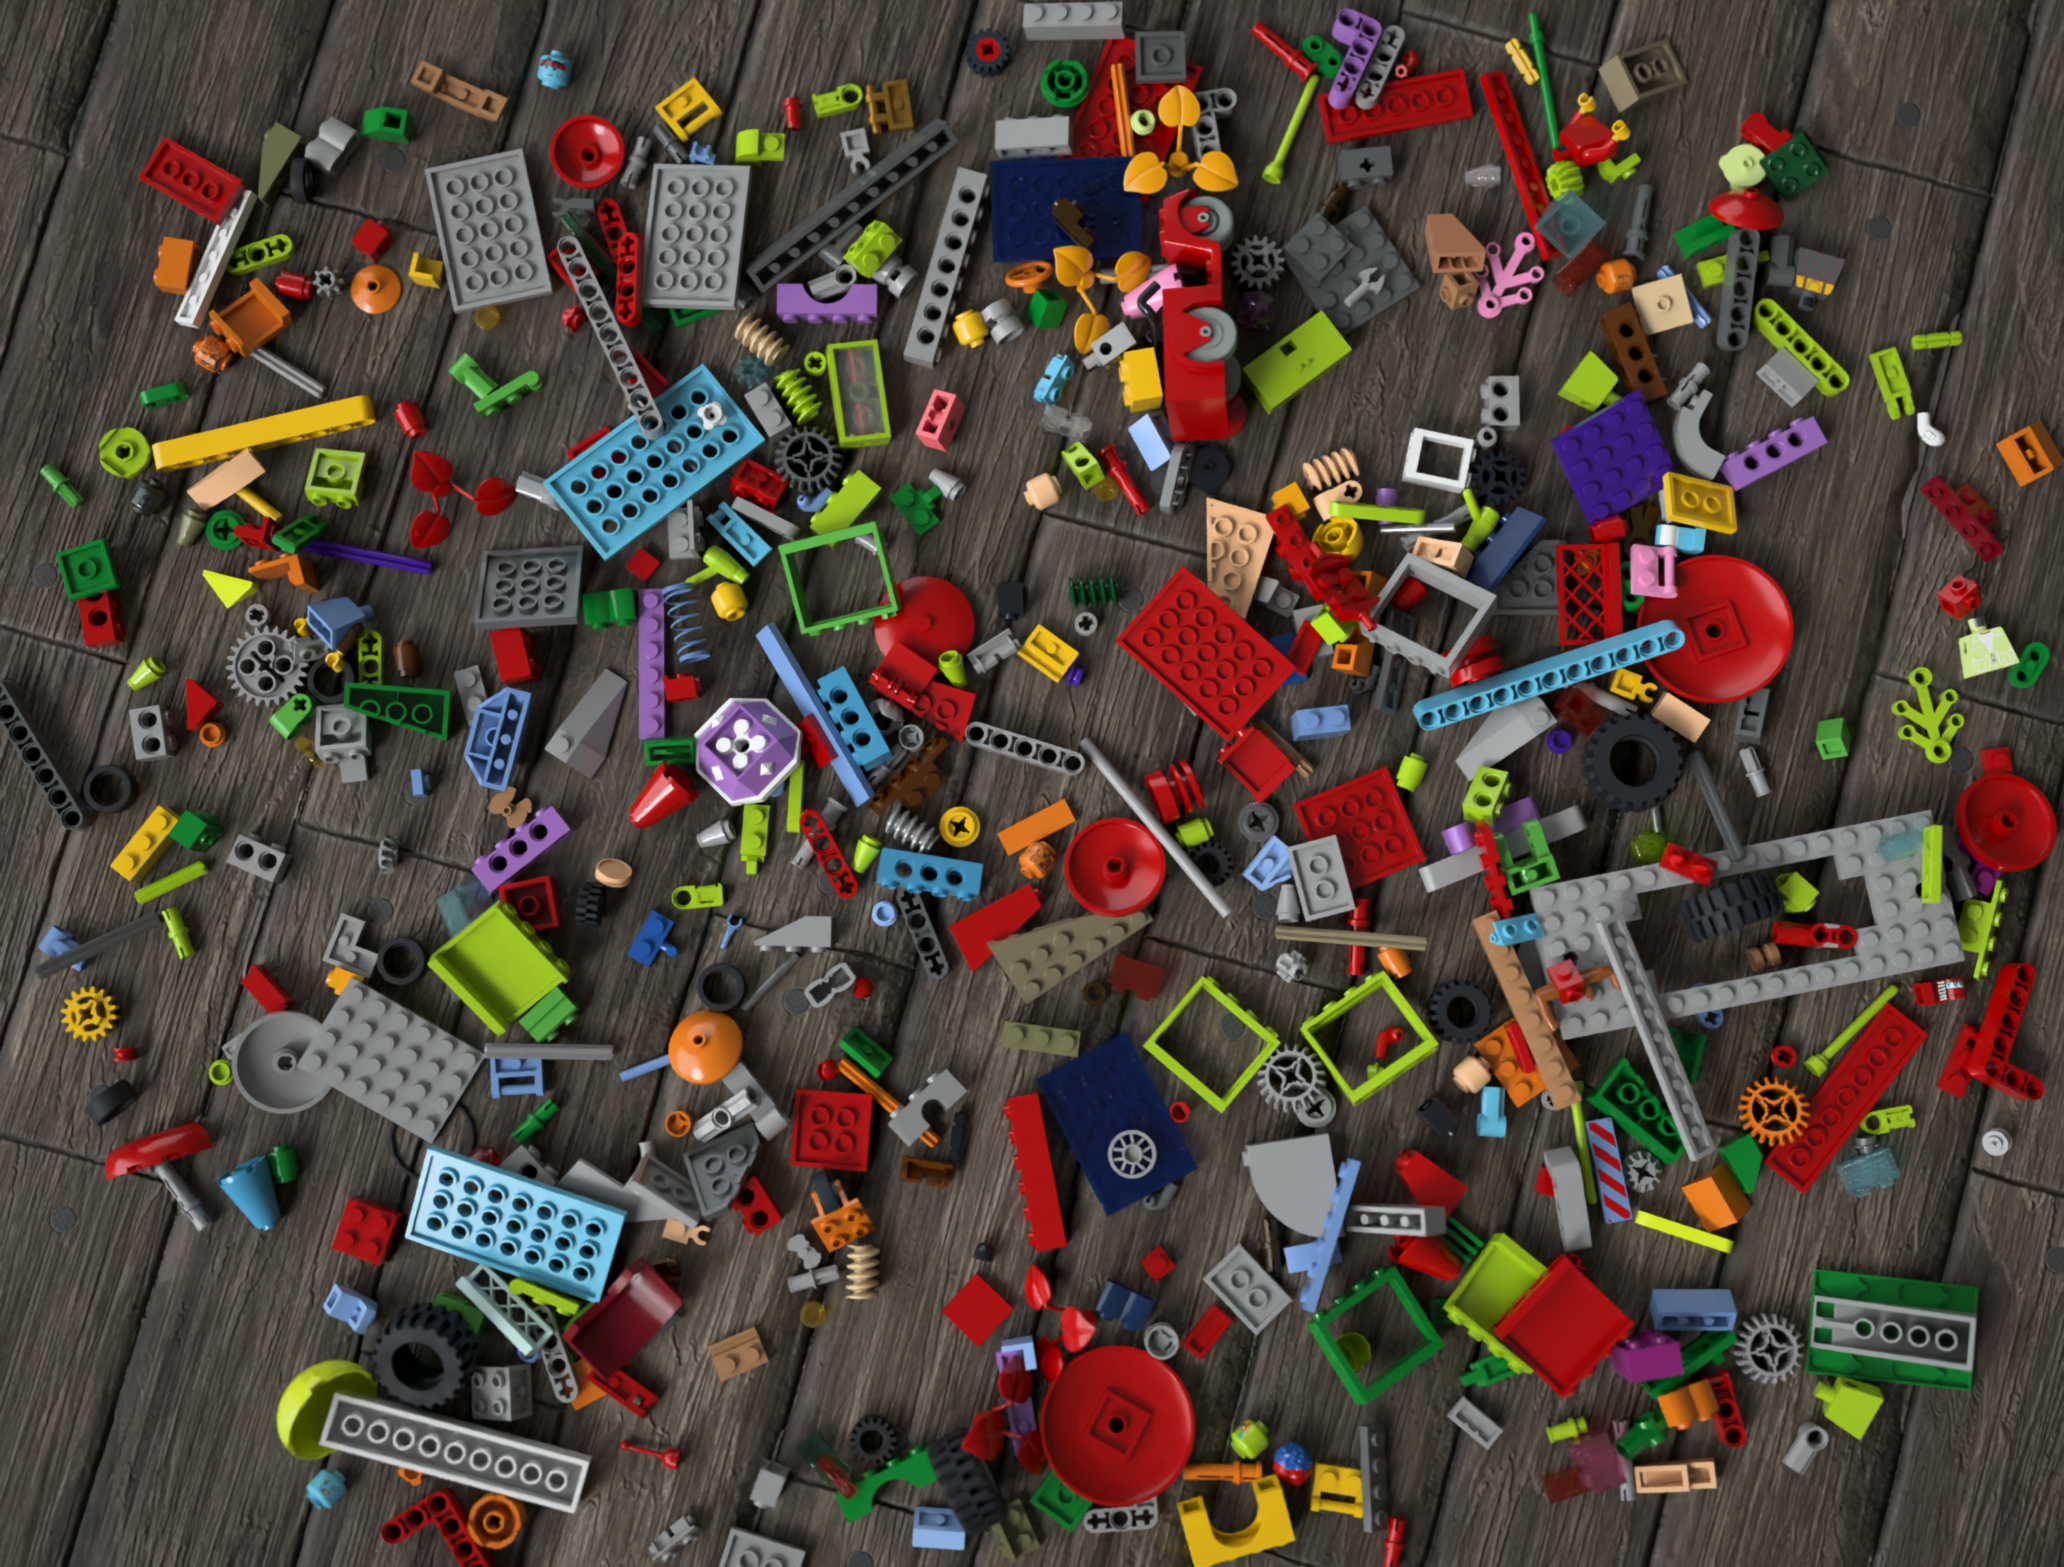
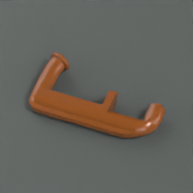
(1549, 992)

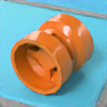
(674, 1124)

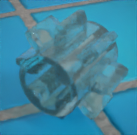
(751, 365)

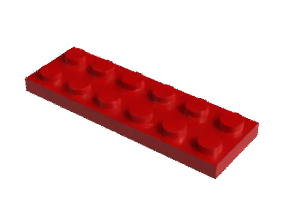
(1401, 107)

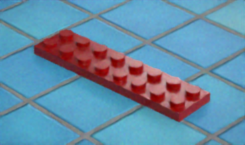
(1846, 1096)

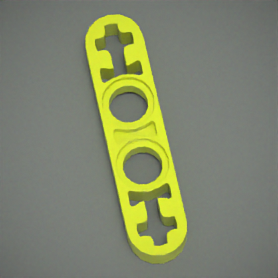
(1684, 1231)

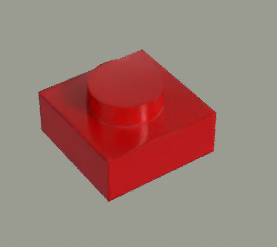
(1996, 760)
(1157, 1263)

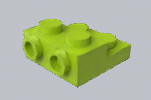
(336, 477)

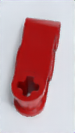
(1723, 1392)

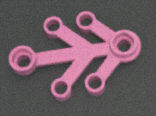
(1505, 278)

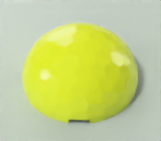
(308, 1402)

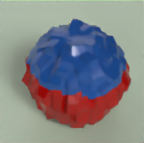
(1292, 1464)

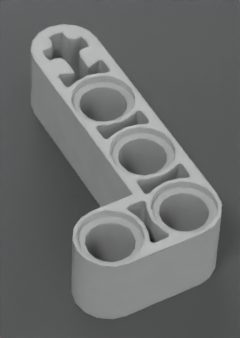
(1208, 119)
(768, 1116)
(1569, 1198)

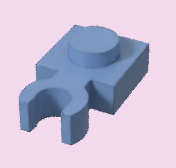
(702, 155)

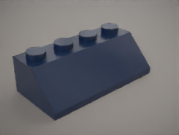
(1504, 547)

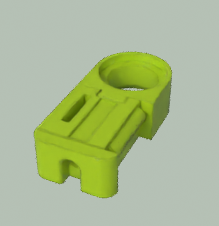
(835, 103)
(701, 896)
(1889, 1119)

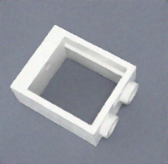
(1412, 458)

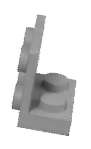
(685, 533)
(502, 1392)

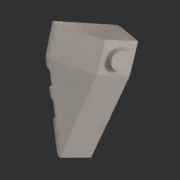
(587, 731)
(1504, 733)

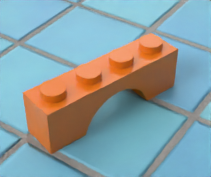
(1356, 652)

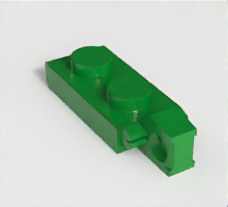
(1487, 1371)

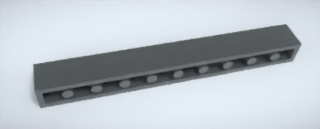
(850, 205)

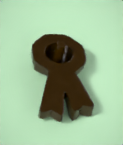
(1640, 527)

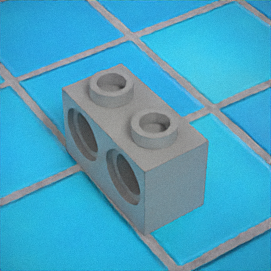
(1507, 404)
(145, 735)
(258, 862)
(769, 1484)

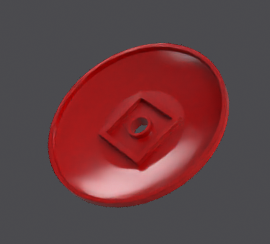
(1752, 623)
(1155, 1431)

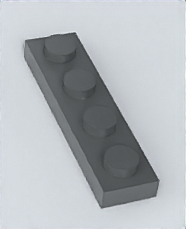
(1393, 667)
(1373, 1477)

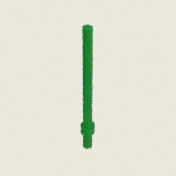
(1537, 40)

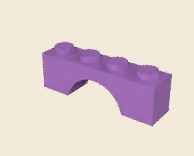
(858, 304)

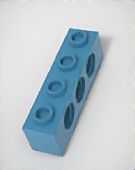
(838, 684)
(917, 863)

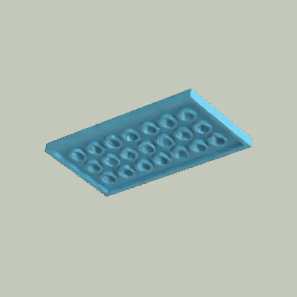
(652, 479)
(500, 1231)

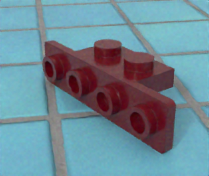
(1966, 514)

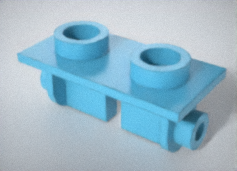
(1060, 371)
(1516, 930)

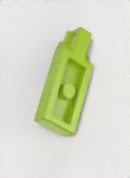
(1712, 270)
(754, 836)

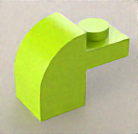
(756, 146)

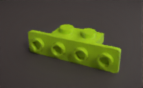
(1978, 927)

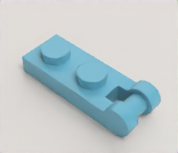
(740, 535)

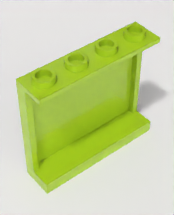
(499, 966)
(1490, 1289)

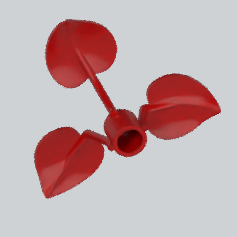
(432, 474)
(1077, 1325)
(985, 1437)

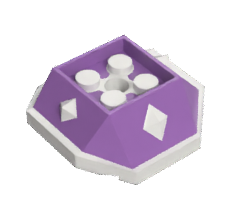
(765, 765)

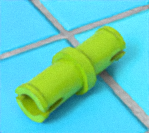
(178, 932)

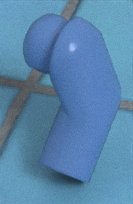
(814, 504)

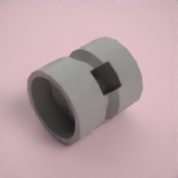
(888, 272)
(1001, 320)
(1161, 1340)

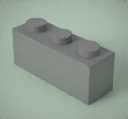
(1034, 137)

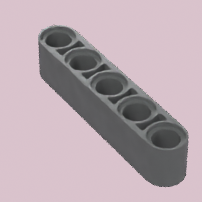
(1746, 279)

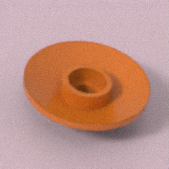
(382, 298)

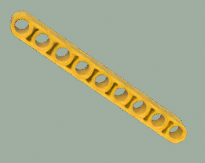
(264, 433)

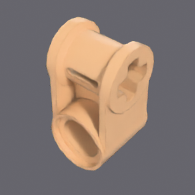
(1336, 494)

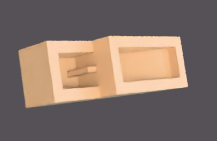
(226, 479)
(1676, 1475)

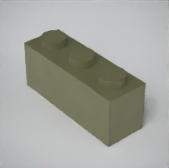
(1041, 1038)

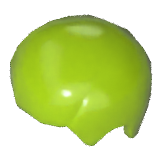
(1355, 1349)

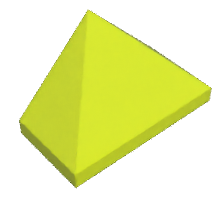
(230, 589)

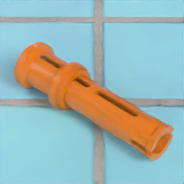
(1234, 1472)

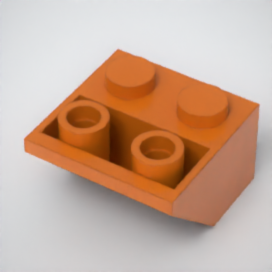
(2030, 453)

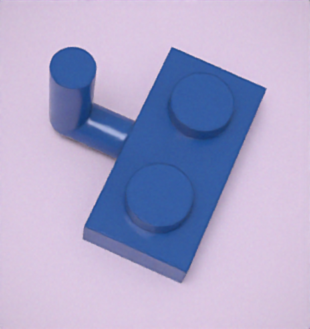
(652, 940)

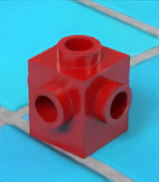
(1959, 597)

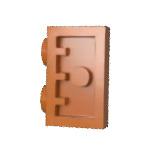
(296, 567)

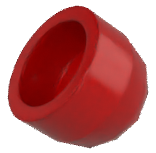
(863, 988)
(827, 1070)
(1176, 1114)

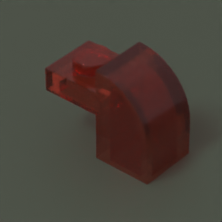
(1577, 710)

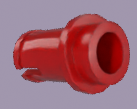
(793, 113)

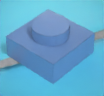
(421, 783)

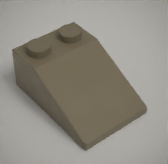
(1642, 75)

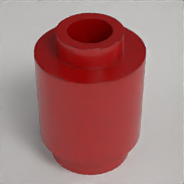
(294, 285)
(411, 419)
(1608, 530)
(1409, 594)

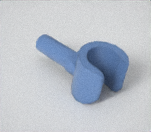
(730, 931)

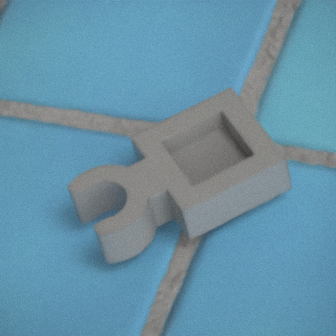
(855, 147)

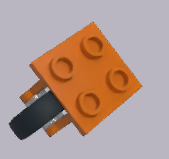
(842, 1223)

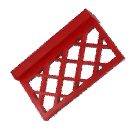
(1610, 592)

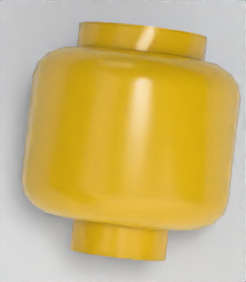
(970, 328)
(729, 601)

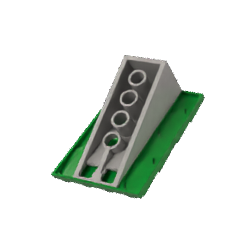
(1892, 1329)

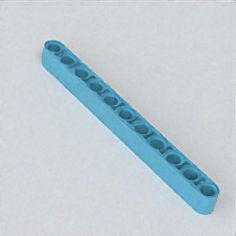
(1560, 676)

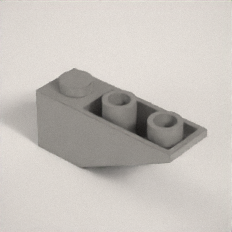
(805, 932)

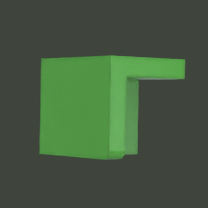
(1833, 738)

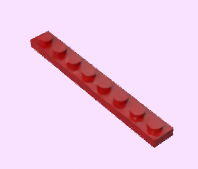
(1519, 155)

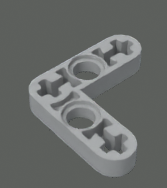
(1150, 1504)

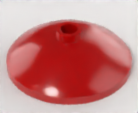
(585, 137)
(1747, 209)

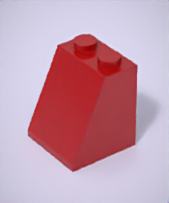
(1427, 1182)

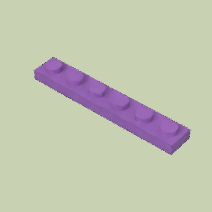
(652, 664)

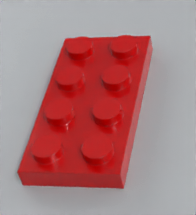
(192, 181)

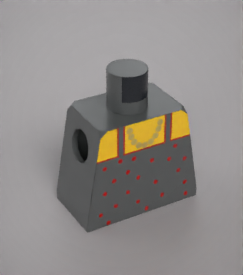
(1814, 276)

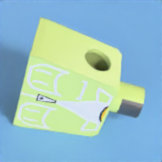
(1985, 649)

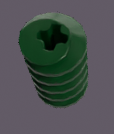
(1094, 591)

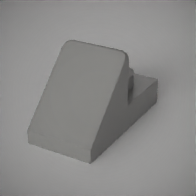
(1274, 597)

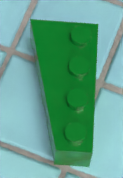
(408, 707)
(1638, 1112)

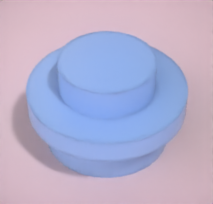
(884, 913)

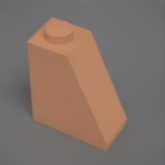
(1452, 245)

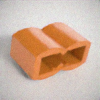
(1689, 1404)

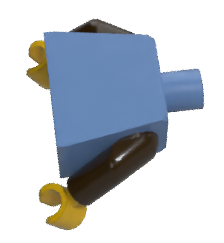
(337, 624)

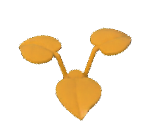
(1148, 176)
(1073, 269)

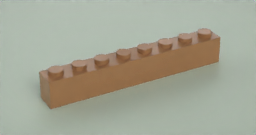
(1527, 1014)

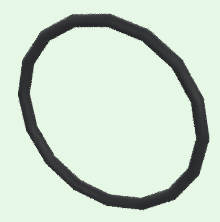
(408, 1171)

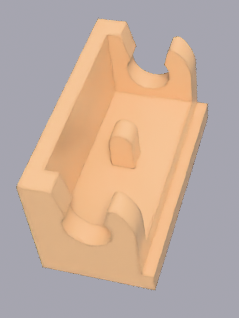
(1680, 716)

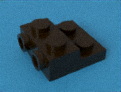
(1070, 219)

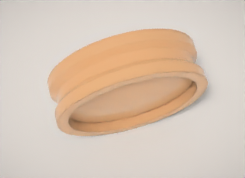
(613, 872)

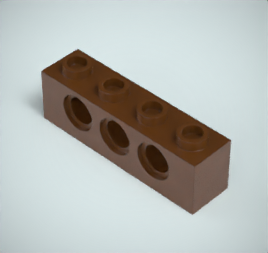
(1620, 347)

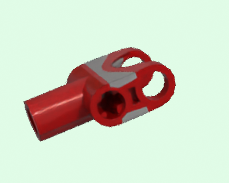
(1813, 935)

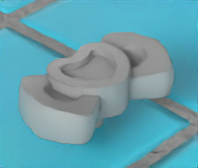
(805, 1251)

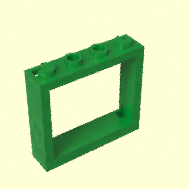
(1431, 1345)

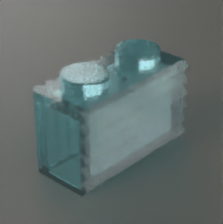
(1868, 1171)

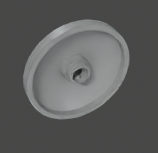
(268, 1060)

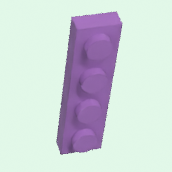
(1020, 1415)

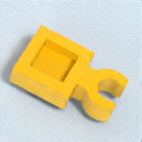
(1628, 685)

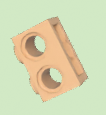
(1445, 554)

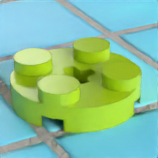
(124, 438)

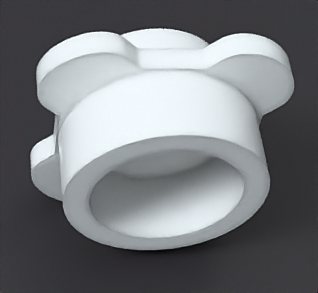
(705, 412)

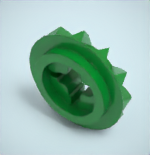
(218, 522)

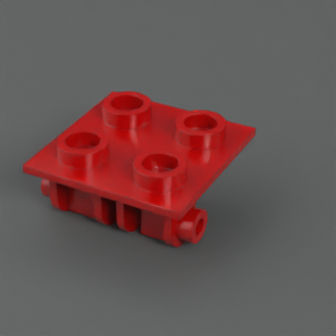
(903, 675)

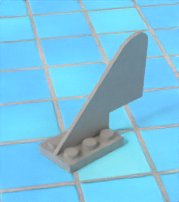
(649, 1194)

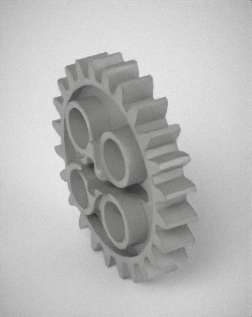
(253, 683)

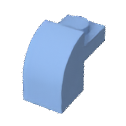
(351, 1307)

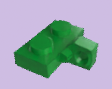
(917, 507)

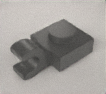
(578, 207)

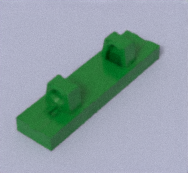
(1693, 1357)

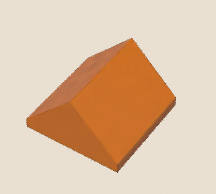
(1717, 1198)

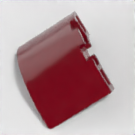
(624, 1319)

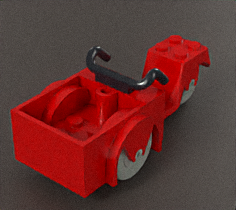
(1193, 320)

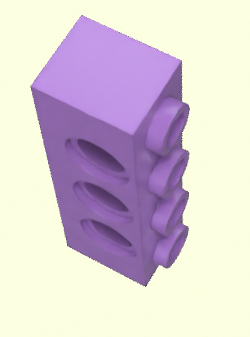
(1808, 437)
(558, 830)

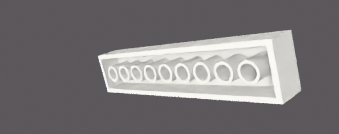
(455, 1450)

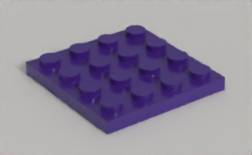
(1613, 458)

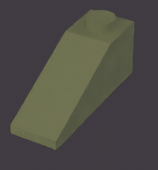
(278, 152)

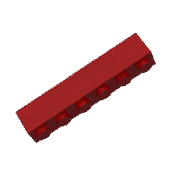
(1036, 1171)

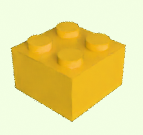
(1141, 380)

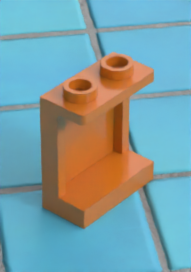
(251, 319)

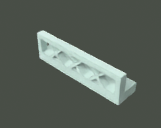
(501, 1318)

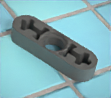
(1179, 465)

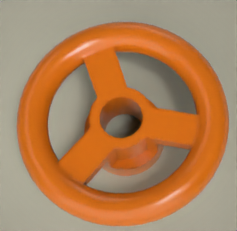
(1029, 278)

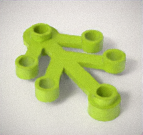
(1929, 719)

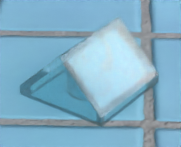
(1569, 223)
(464, 905)

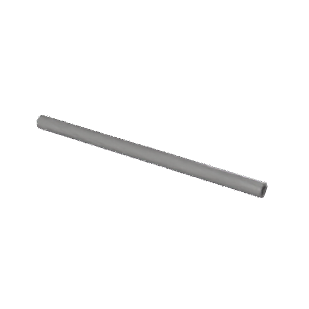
(1156, 827)

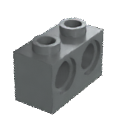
(1752, 717)

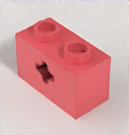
(940, 420)

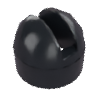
(984, 1252)

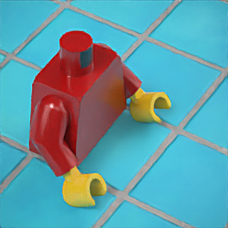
(1587, 139)

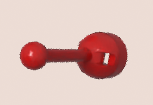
(670, 1457)

